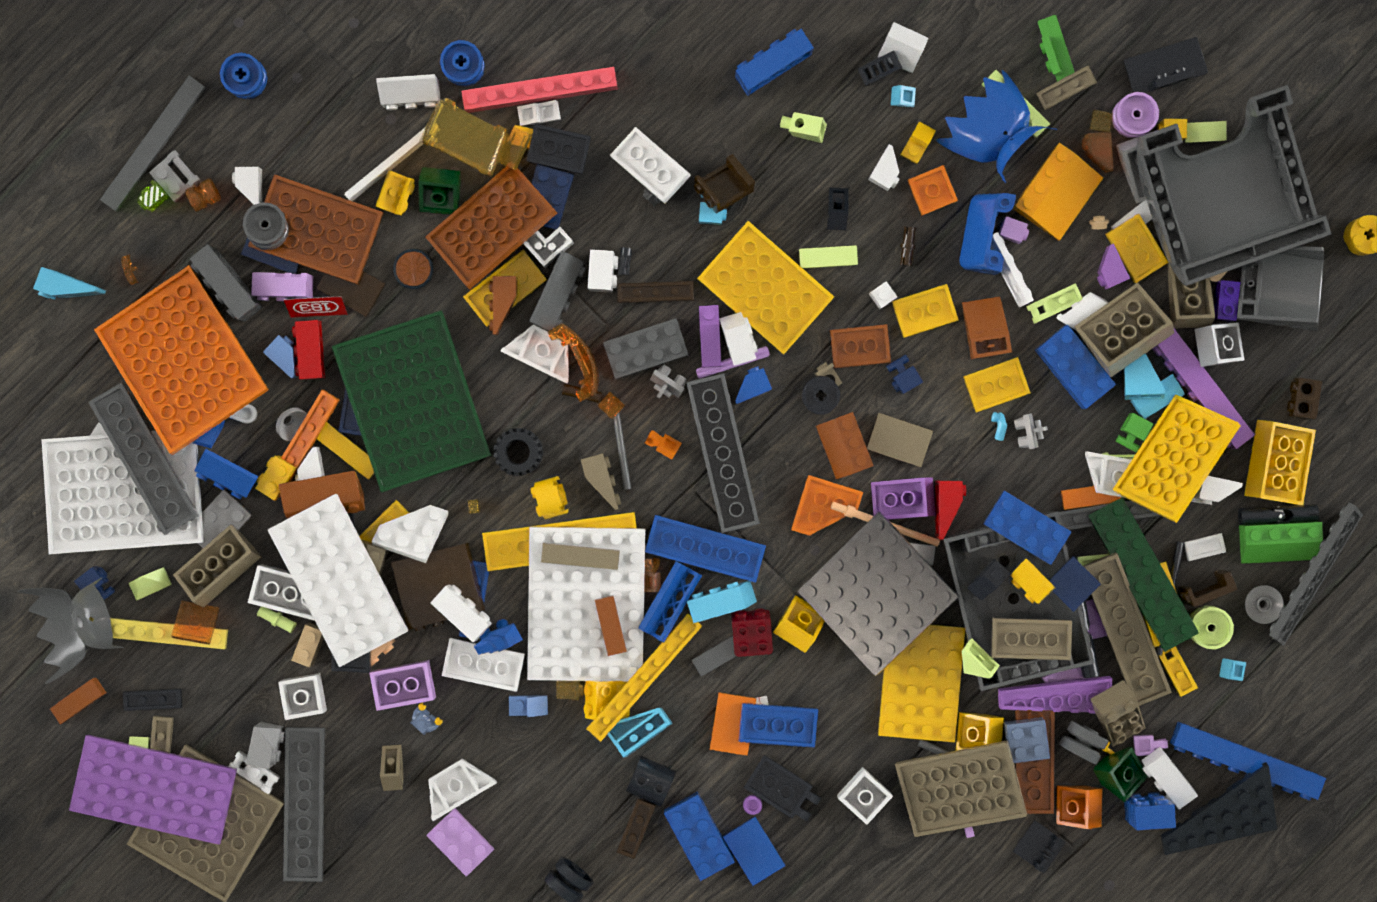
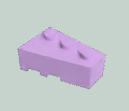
(281, 286)

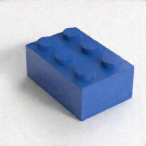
(1150, 811)

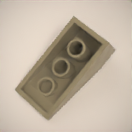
(1190, 304)

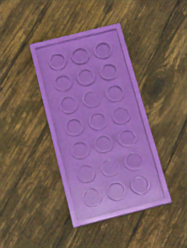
(153, 789)

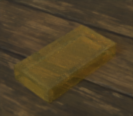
(514, 148)

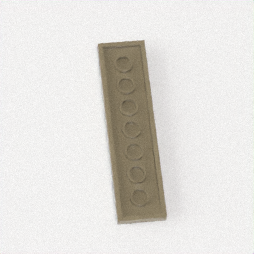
(1127, 630)

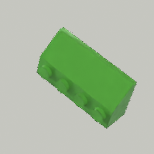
(1280, 541)

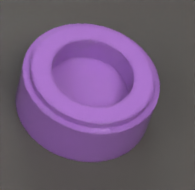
(752, 804)

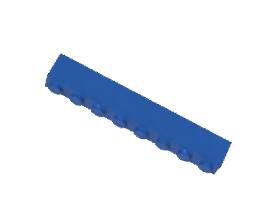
(1246, 760)

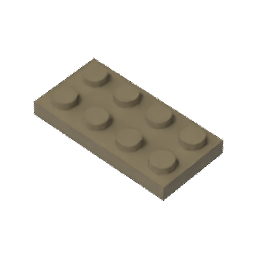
(1031, 638)

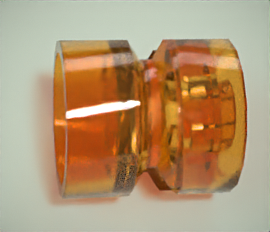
(203, 194)

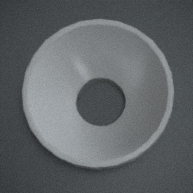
(288, 430)

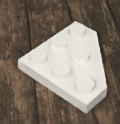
(412, 533)

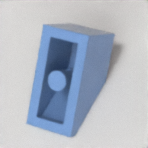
(282, 354)

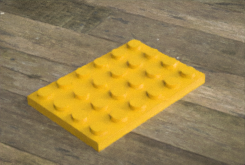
(765, 287)
(1176, 458)
(924, 687)

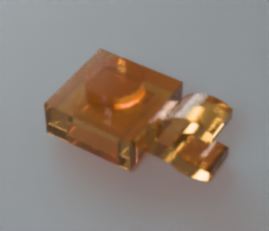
(652, 579)

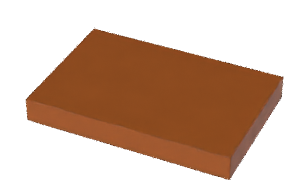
(860, 346)

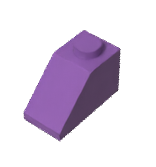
(1111, 268)

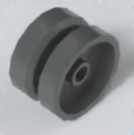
(260, 216)
(1083, 742)

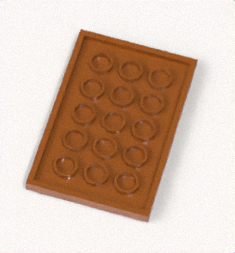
(491, 225)
(323, 229)

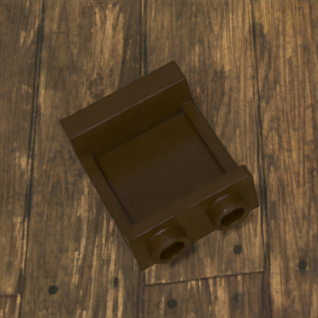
(725, 185)
(1224, 586)

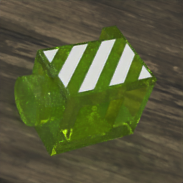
(152, 196)

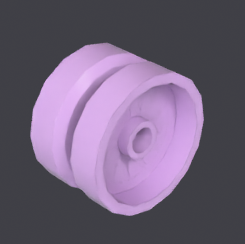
(1146, 117)

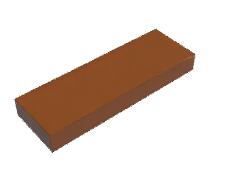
(610, 625)

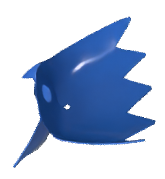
(981, 133)

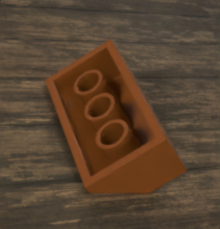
(303, 494)

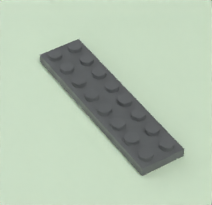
(143, 458)
(1319, 568)
(304, 804)

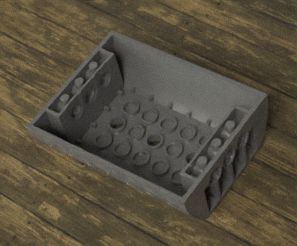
(968, 555)

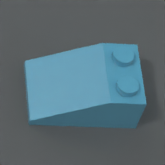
(55, 284)

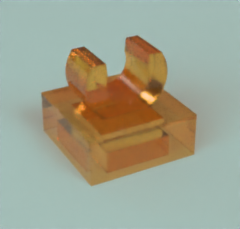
(611, 405)

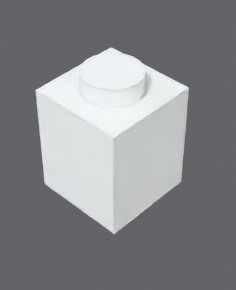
(883, 295)

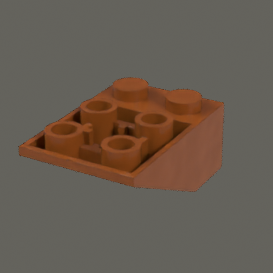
(986, 328)

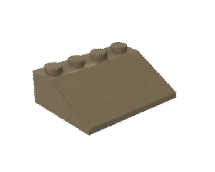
(1125, 329)

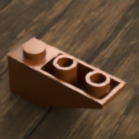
(504, 296)

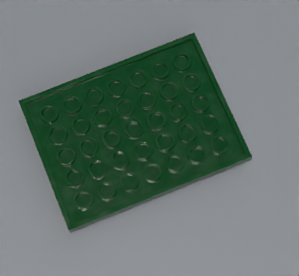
(411, 401)

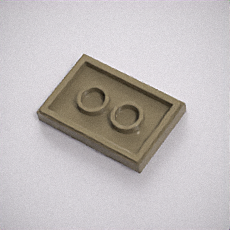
(899, 440)

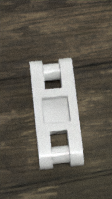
(254, 774)

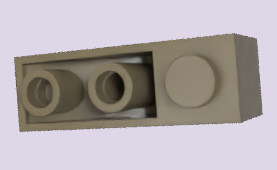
(597, 474)

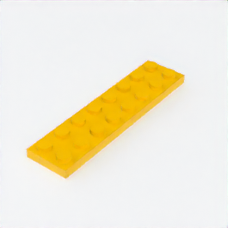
(511, 547)

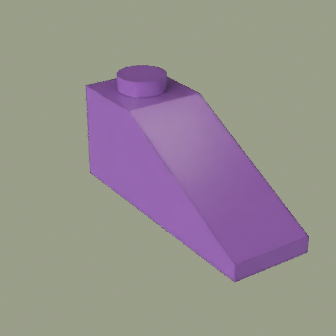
(710, 336)

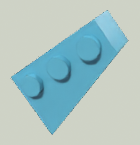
(721, 601)
(637, 730)

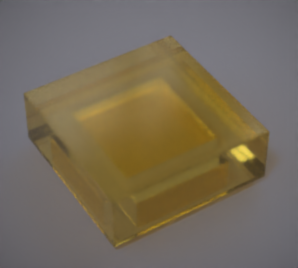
(1101, 121)

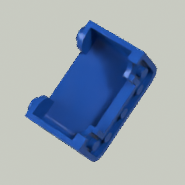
(979, 230)

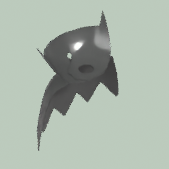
(70, 625)

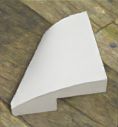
(1082, 309)

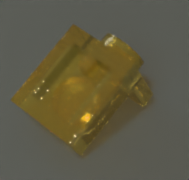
(569, 689)

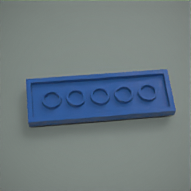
(705, 548)

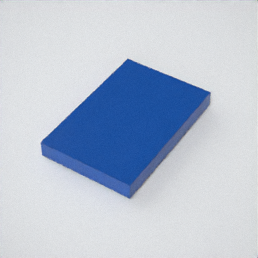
(754, 850)

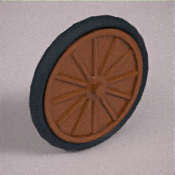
(413, 268)

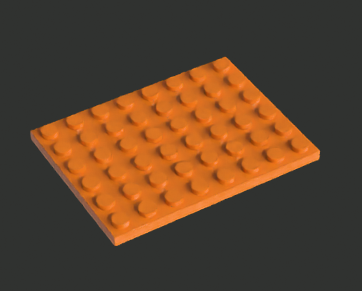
(181, 360)

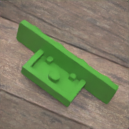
(1055, 48)

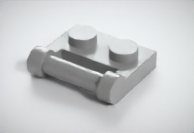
(170, 180)

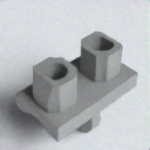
(665, 384)
(1027, 422)

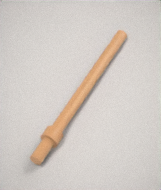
(851, 512)

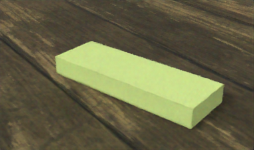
(828, 257)

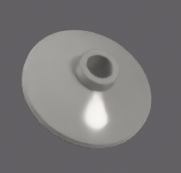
(1272, 607)

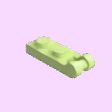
(1055, 303)

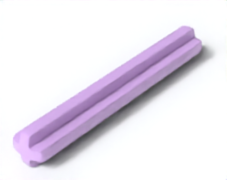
(728, 364)

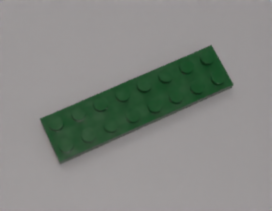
(1145, 574)

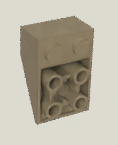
(1118, 713)

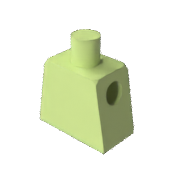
(813, 127)

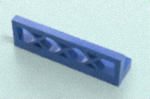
(666, 599)

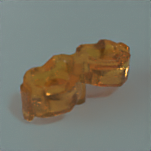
(126, 265)

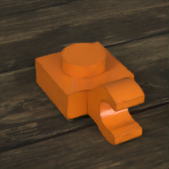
(665, 445)

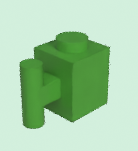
(1136, 428)

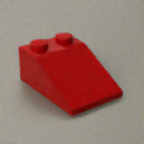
(947, 502)

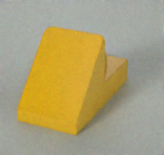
(918, 142)

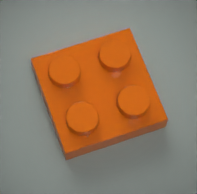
(932, 190)

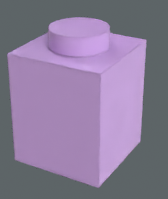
(1013, 230)

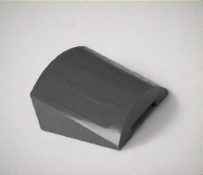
(1283, 289)

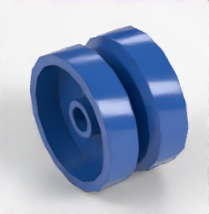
(455, 54)
(235, 67)

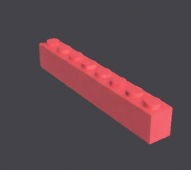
(539, 90)

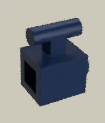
(907, 378)
(92, 575)

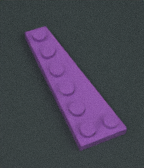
(1054, 696)

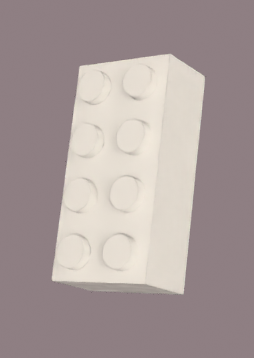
(277, 591)

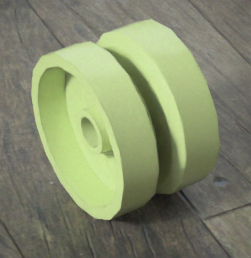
(1221, 631)

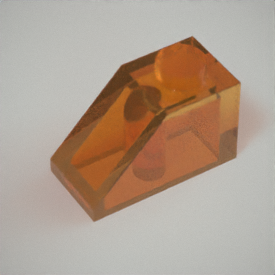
(1099, 149)

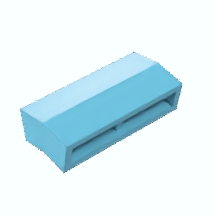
(1147, 407)

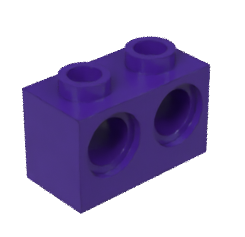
(1226, 300)

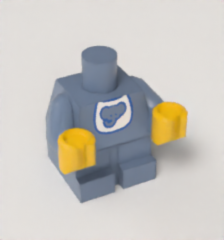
(423, 721)

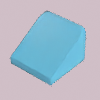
(903, 96)
(1232, 669)

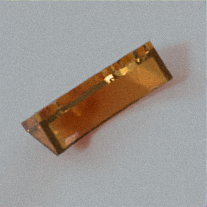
(584, 358)

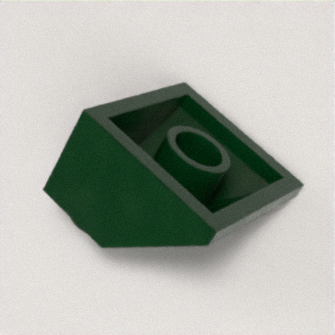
(1121, 773)

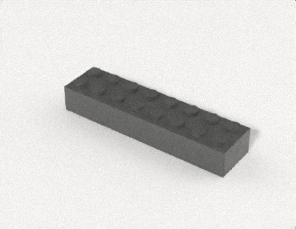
(722, 453)

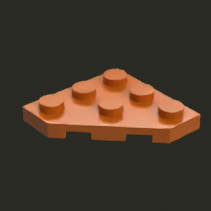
(815, 505)

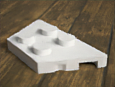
(540, 352)
(1106, 471)
(456, 786)

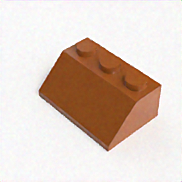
(844, 445)

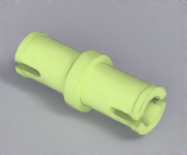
(276, 619)

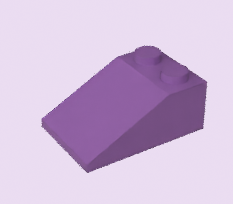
(904, 498)

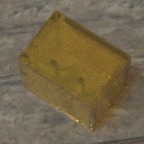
(473, 506)

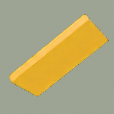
(528, 280)

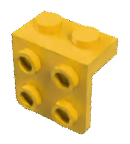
(599, 694)

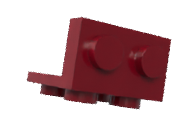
(752, 632)

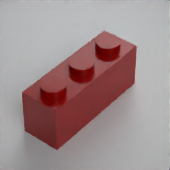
(309, 350)

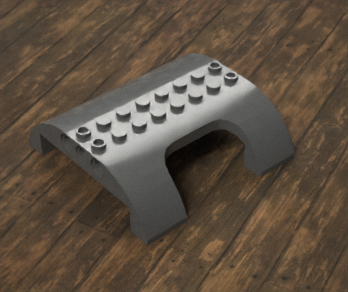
(1231, 199)

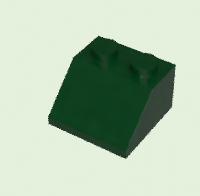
(439, 190)

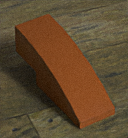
(78, 700)

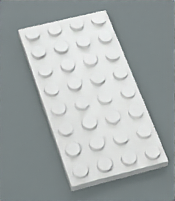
(338, 580)

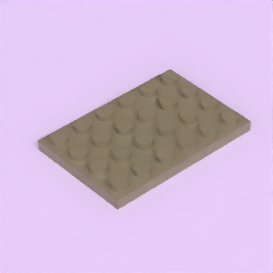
(961, 789)

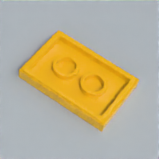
(1137, 248)
(925, 310)
(996, 384)

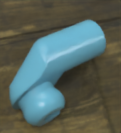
(1001, 425)

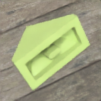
(150, 583)
(977, 661)

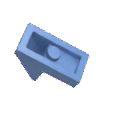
(528, 705)

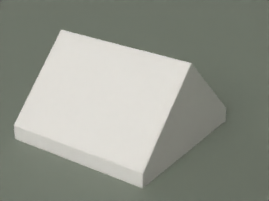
(906, 44)

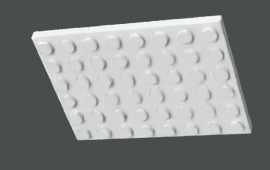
(97, 504)
(562, 610)

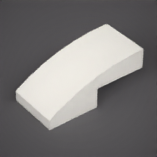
(539, 113)

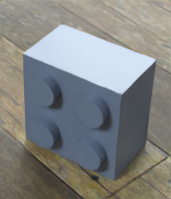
(1027, 739)

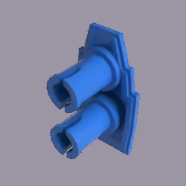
(499, 639)

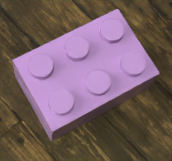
(402, 685)

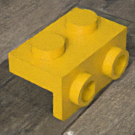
(395, 193)
(277, 473)

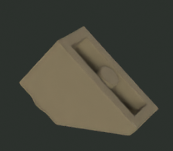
(392, 768)

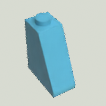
(1142, 381)

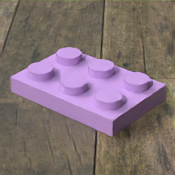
(460, 842)

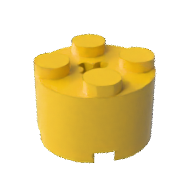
(1355, 236)
(550, 498)

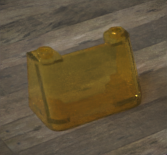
(465, 137)

